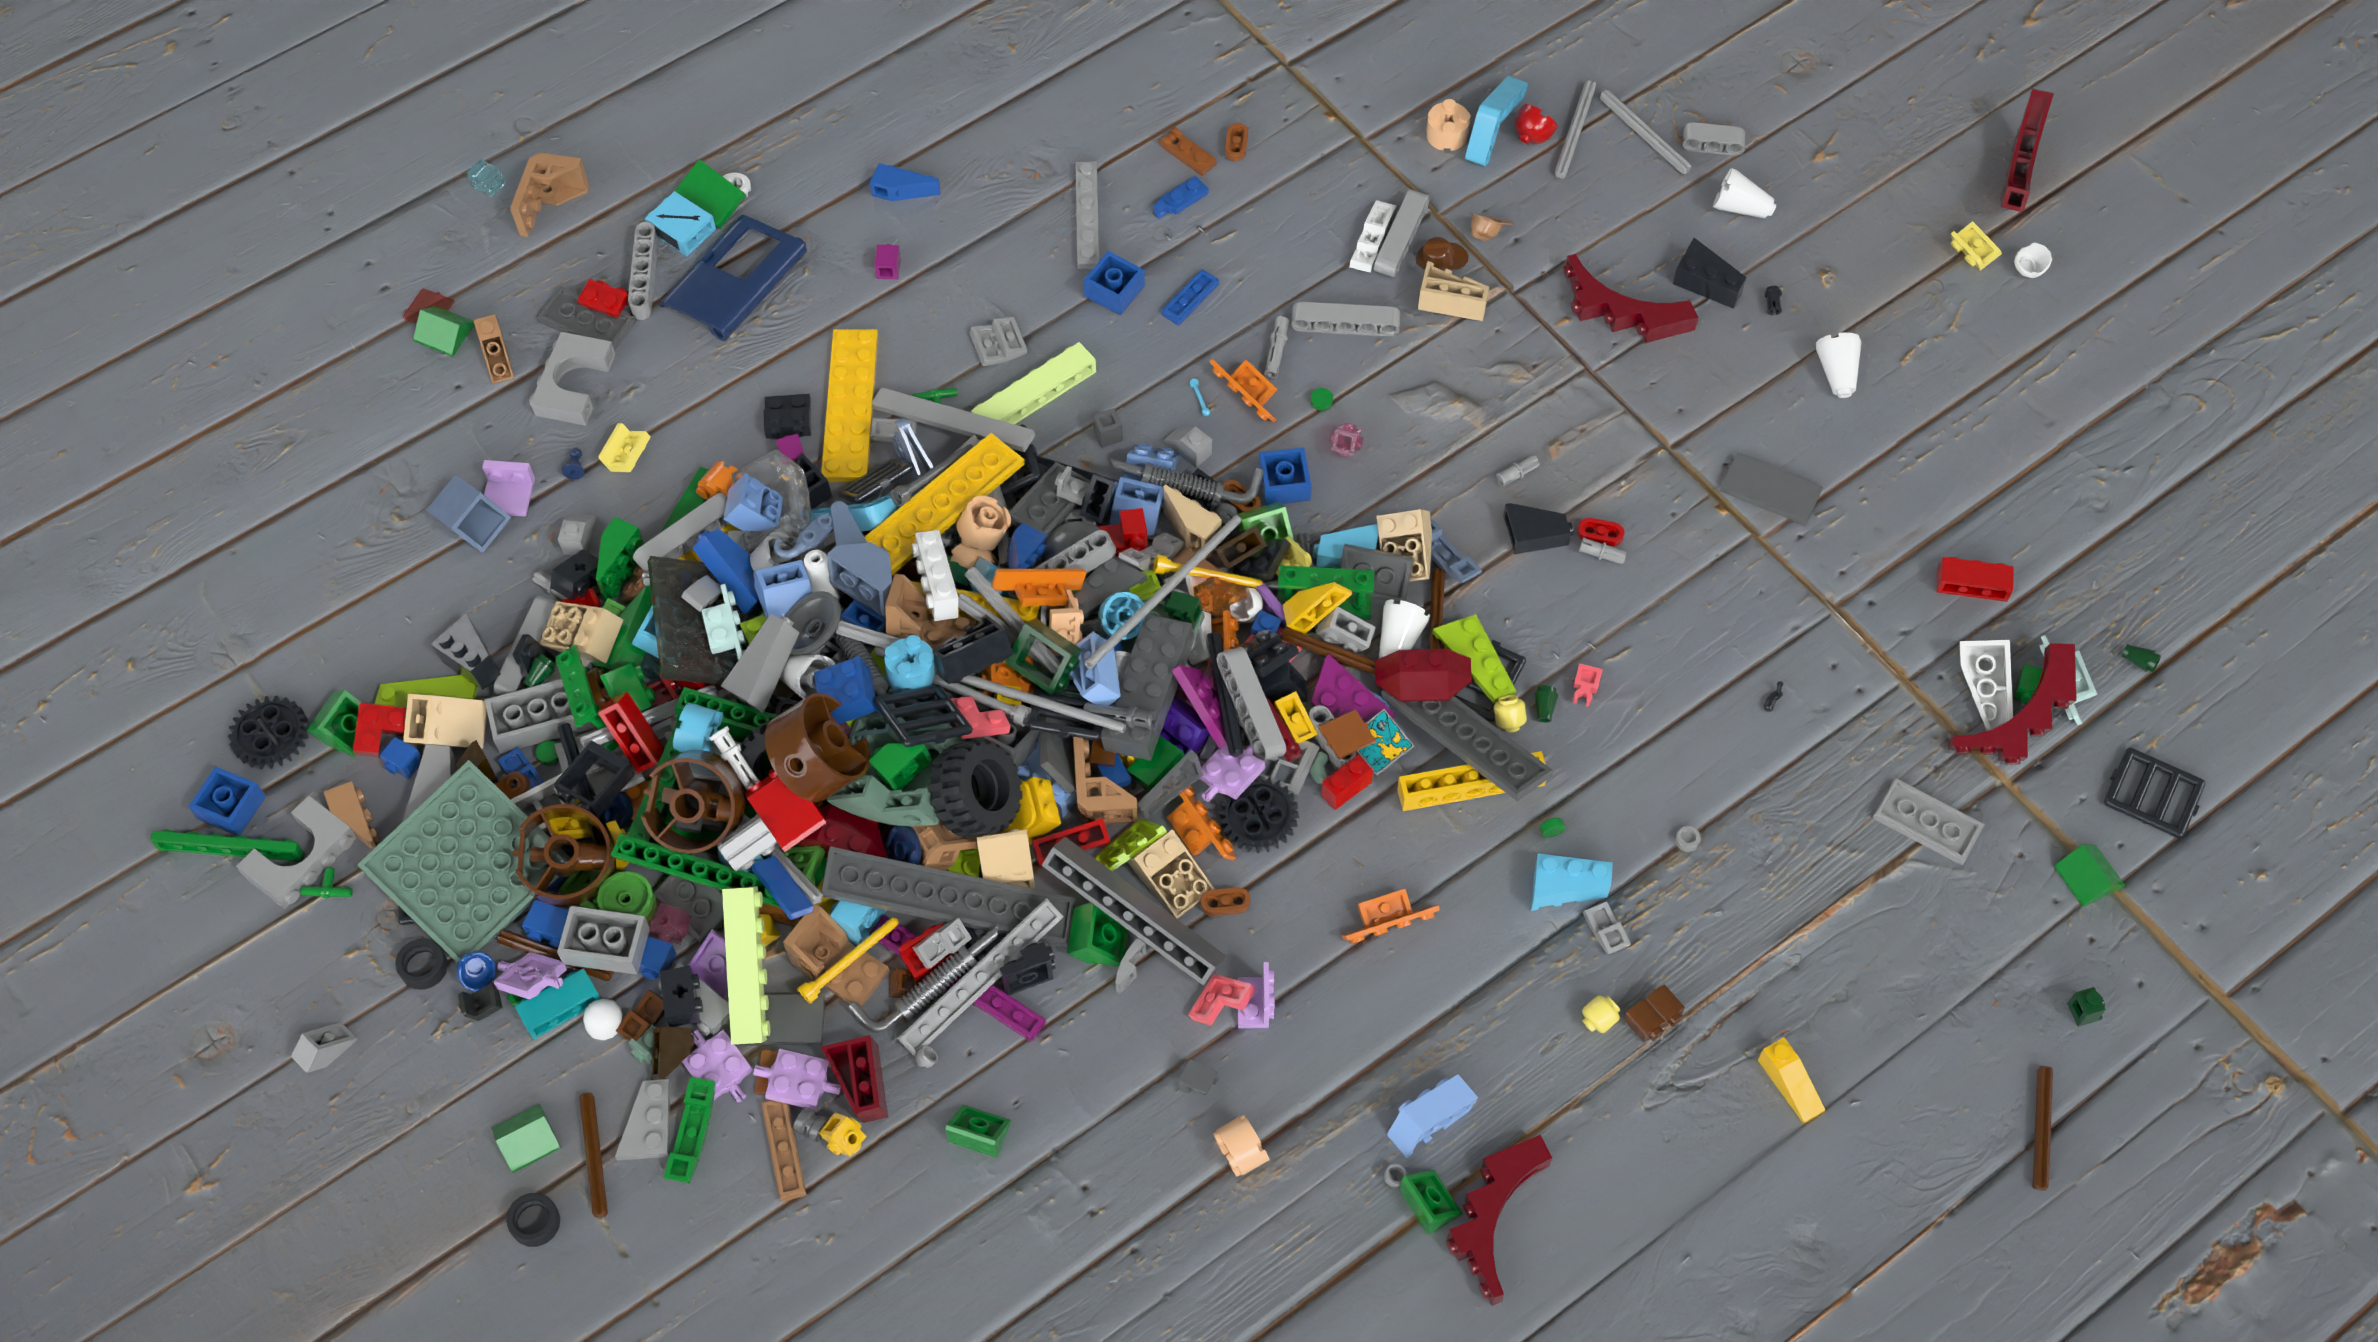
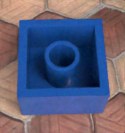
(1114, 282)
(1285, 476)
(849, 684)
(227, 801)

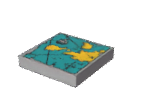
(1389, 746)

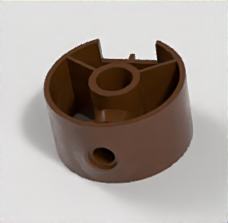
(813, 750)
(711, 804)
(586, 855)

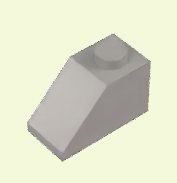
(1190, 444)
(576, 533)
(322, 1046)

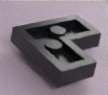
(1266, 564)

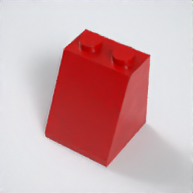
(783, 811)

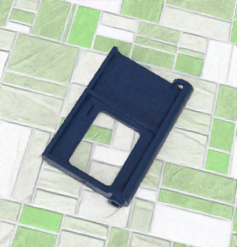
(724, 299)

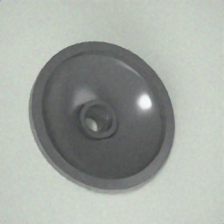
(1066, 536)
(816, 620)

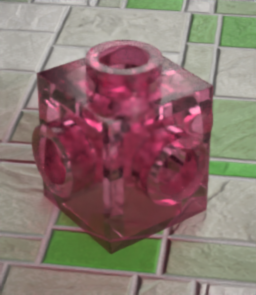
(1339, 443)
(670, 923)

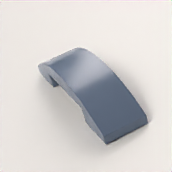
(1449, 559)

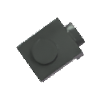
(1092, 624)
(481, 1003)

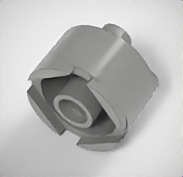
(765, 555)

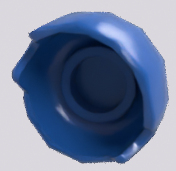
(475, 970)

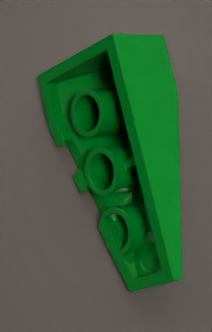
(633, 617)

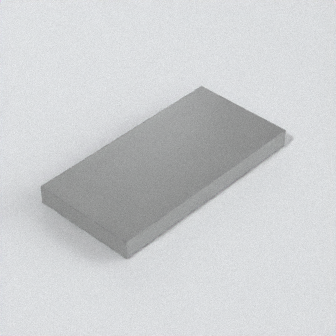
(1928, 821)

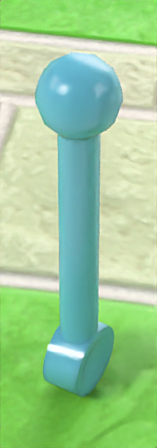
(1194, 383)

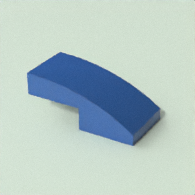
(517, 762)

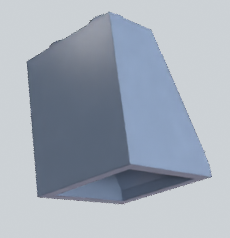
(468, 513)

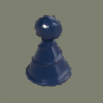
(573, 467)

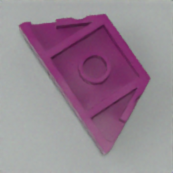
(1344, 693)
(1204, 700)

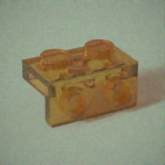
(1218, 595)

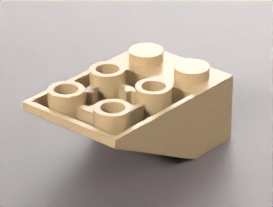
(1190, 520)
(1408, 535)
(585, 626)
(445, 721)
(1006, 858)
(1171, 874)

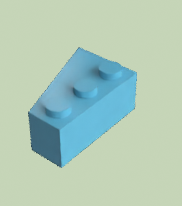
(1569, 880)

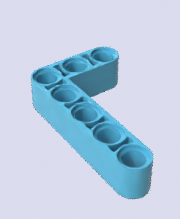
(1491, 115)
(866, 515)

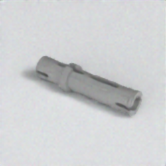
(1278, 340)

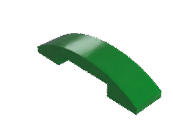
(692, 1130)

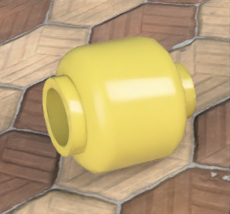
(1510, 713)
(1600, 1014)

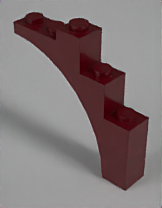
(2024, 151)
(1621, 312)
(2010, 739)
(1475, 1238)

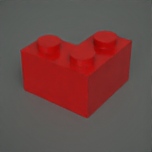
(1130, 531)
(372, 723)

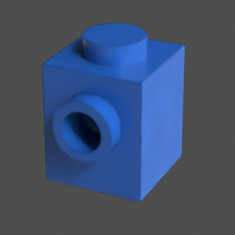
(400, 758)

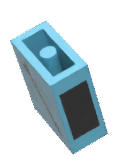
(681, 223)

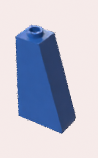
(729, 566)

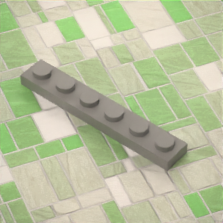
(1087, 215)

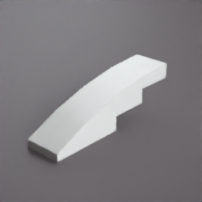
(1373, 236)

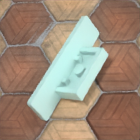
(722, 625)
(2084, 684)

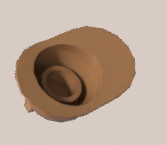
(1487, 227)

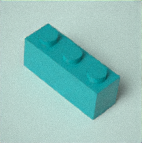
(557, 1006)

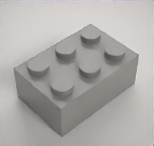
(603, 940)

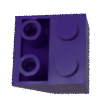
(1184, 727)

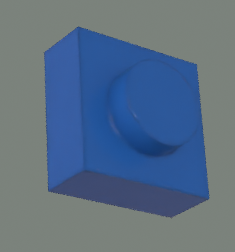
(1265, 622)

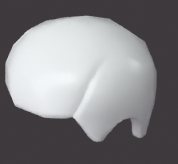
(2033, 260)
(1247, 608)
(602, 1019)

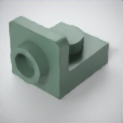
(643, 1047)

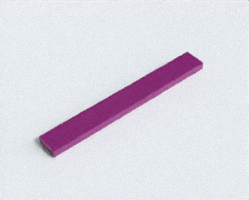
(992, 1001)

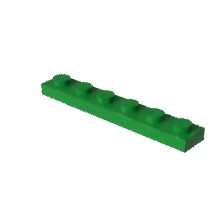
(226, 846)

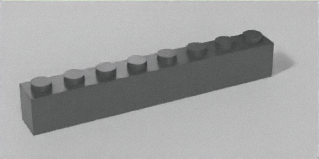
(1133, 910)

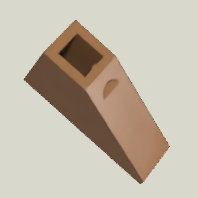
(494, 348)
(347, 805)

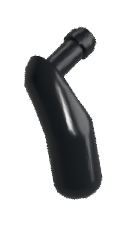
(1773, 697)

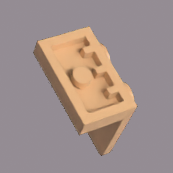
(1067, 621)

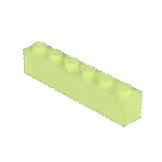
(1039, 386)
(744, 965)

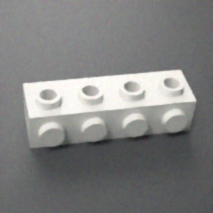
(936, 575)

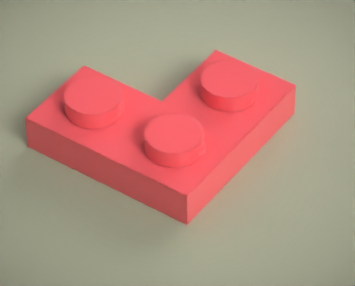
(983, 723)
(1216, 994)

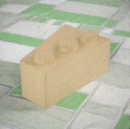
(1452, 295)

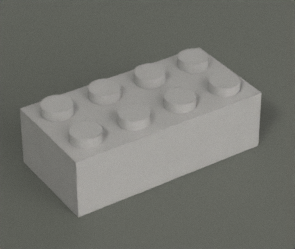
(530, 716)

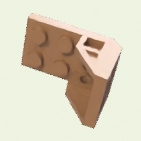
(559, 174)
(903, 622)
(1105, 801)
(941, 846)
(819, 944)

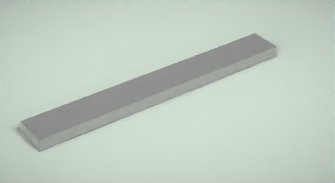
(951, 418)
(979, 978)

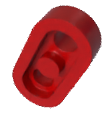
(1601, 531)

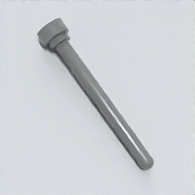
(1019, 714)

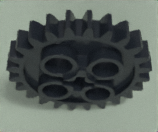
(287, 719)
(1279, 804)

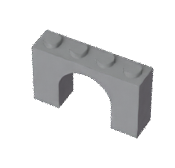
(569, 353)
(285, 882)

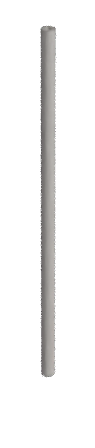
(1162, 592)
(1036, 700)

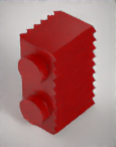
(1346, 782)

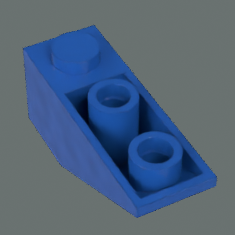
(901, 184)
(1025, 547)

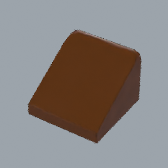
(900, 983)

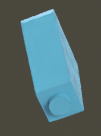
(1331, 545)

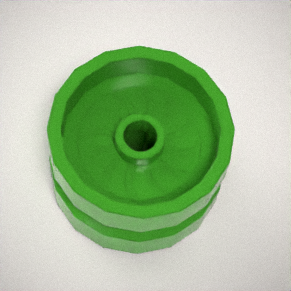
(628, 894)

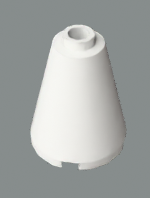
(1743, 197)
(1840, 362)
(818, 572)
(1401, 626)
(800, 670)

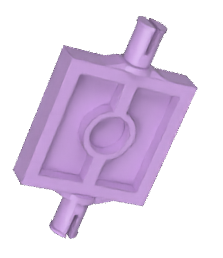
(1230, 774)
(529, 975)
(718, 1062)
(797, 1079)

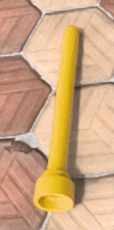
(1164, 565)
(810, 990)

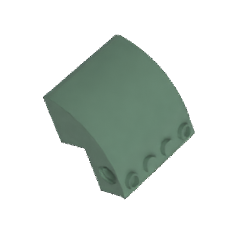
(872, 797)

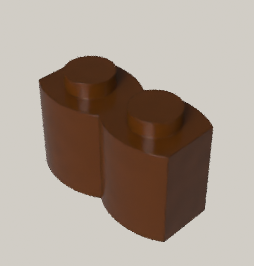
(1654, 1013)

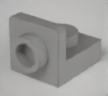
(1070, 487)

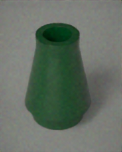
(2143, 658)
(540, 670)
(1545, 702)

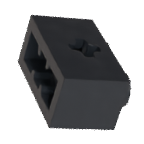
(575, 575)
(680, 1010)

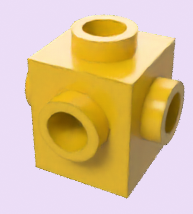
(842, 1135)

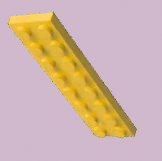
(849, 404)
(945, 498)

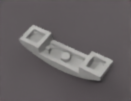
(1162, 544)

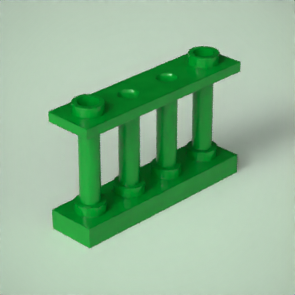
(1309, 577)
(579, 692)

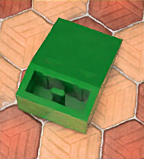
(616, 556)

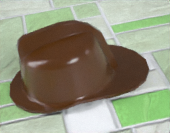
(1442, 254)

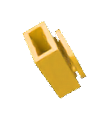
(1037, 810)

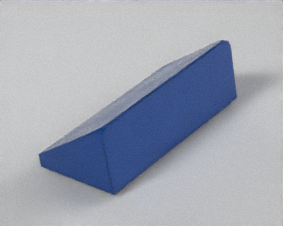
(863, 616)

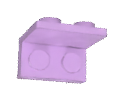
(509, 485)
(1261, 1004)

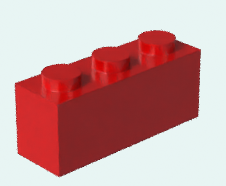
(1975, 579)
(632, 732)
(1086, 836)

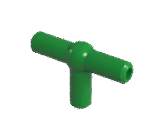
(936, 395)
(327, 889)

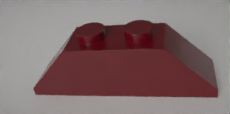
(1423, 674)
(846, 832)

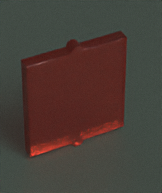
(425, 300)

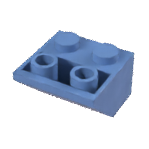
(1144, 453)
(1138, 494)
(752, 505)
(781, 587)

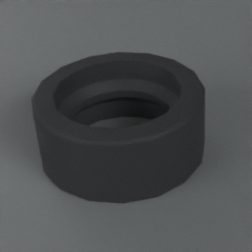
(412, 949)
(520, 1205)

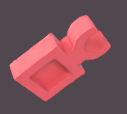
(1586, 682)

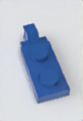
(1181, 197)

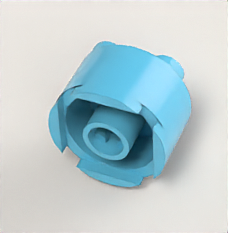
(909, 664)
(696, 728)

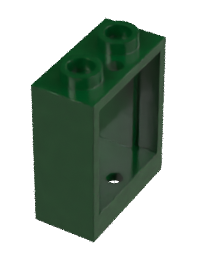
(1037, 629)

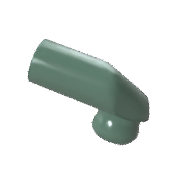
(1317, 769)

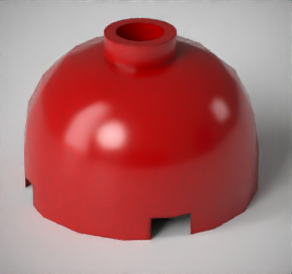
(1533, 126)

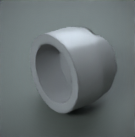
(926, 1057)
(1398, 1173)

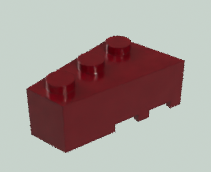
(860, 1076)

